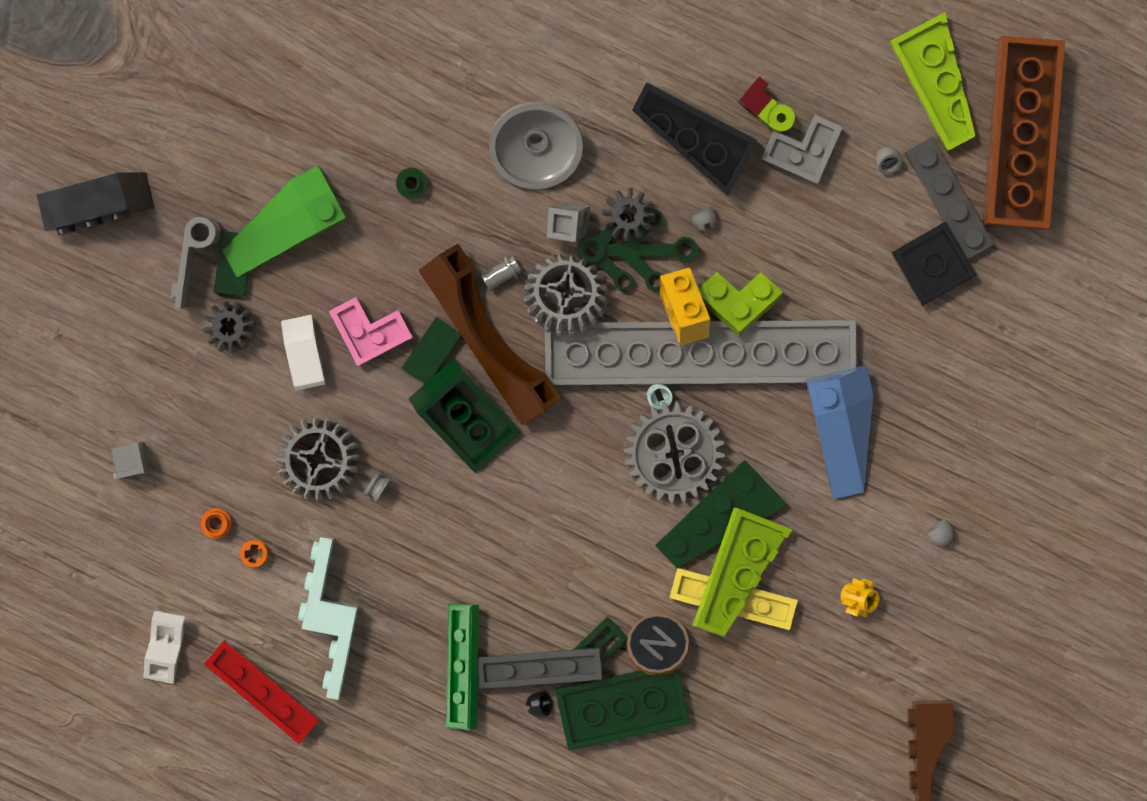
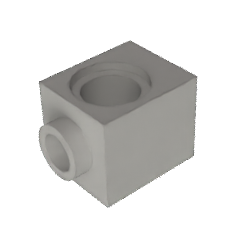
(568, 221)

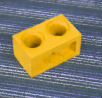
(684, 306)

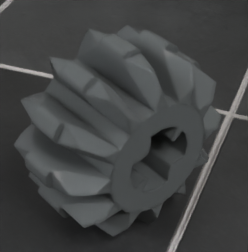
(618, 211)
(240, 328)

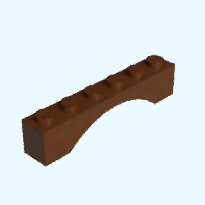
(455, 287)
(932, 730)

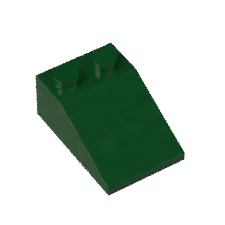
(464, 415)

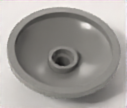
(539, 161)

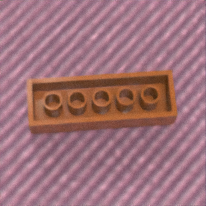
(1023, 133)

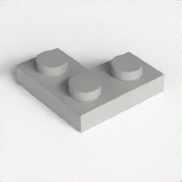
(805, 158)

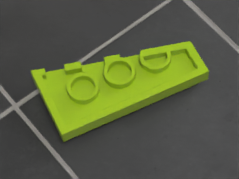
(933, 72)
(741, 559)

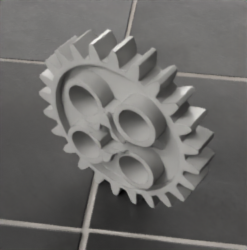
(646, 457)

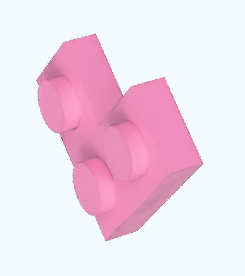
(367, 339)

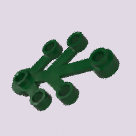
(631, 251)

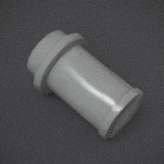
(502, 272)

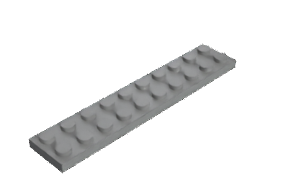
(651, 354)

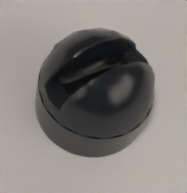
(540, 704)

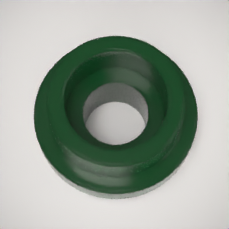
(421, 183)

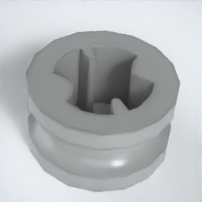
(377, 486)

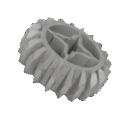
(577, 298)
(290, 452)

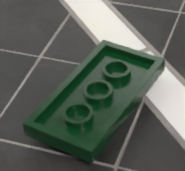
(620, 707)

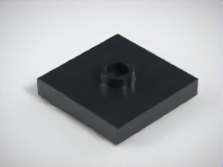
(933, 264)

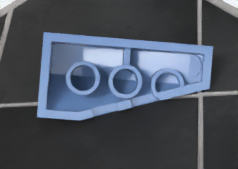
(843, 422)

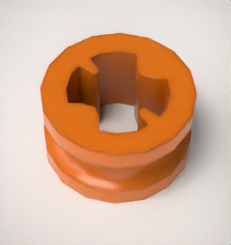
(260, 560)

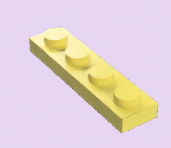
(759, 605)

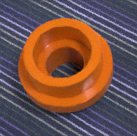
(208, 530)

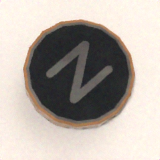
(658, 644)

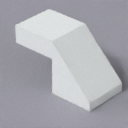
(303, 352)
(164, 647)

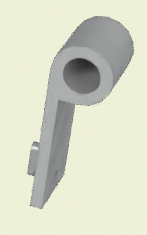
(198, 233)

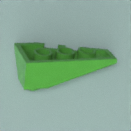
(289, 219)

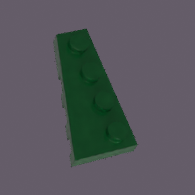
(708, 520)

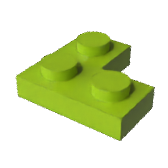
(743, 307)

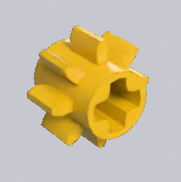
(860, 597)

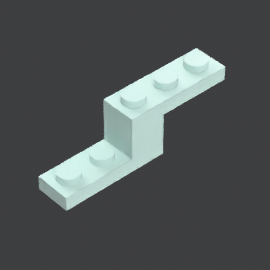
(328, 616)

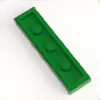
(462, 666)

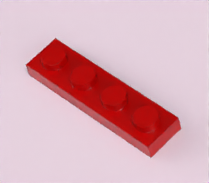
(261, 691)

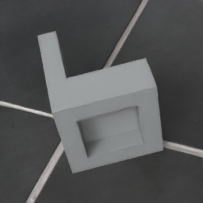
(129, 460)

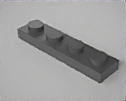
(948, 197)
(540, 668)

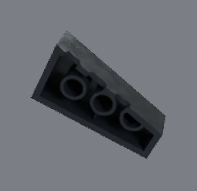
(701, 138)

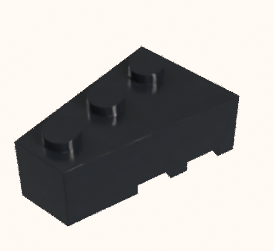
(95, 201)

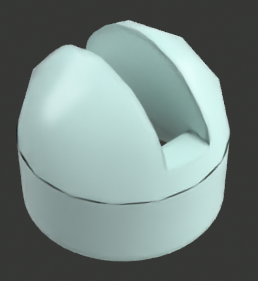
(664, 390)

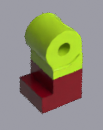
(766, 109)

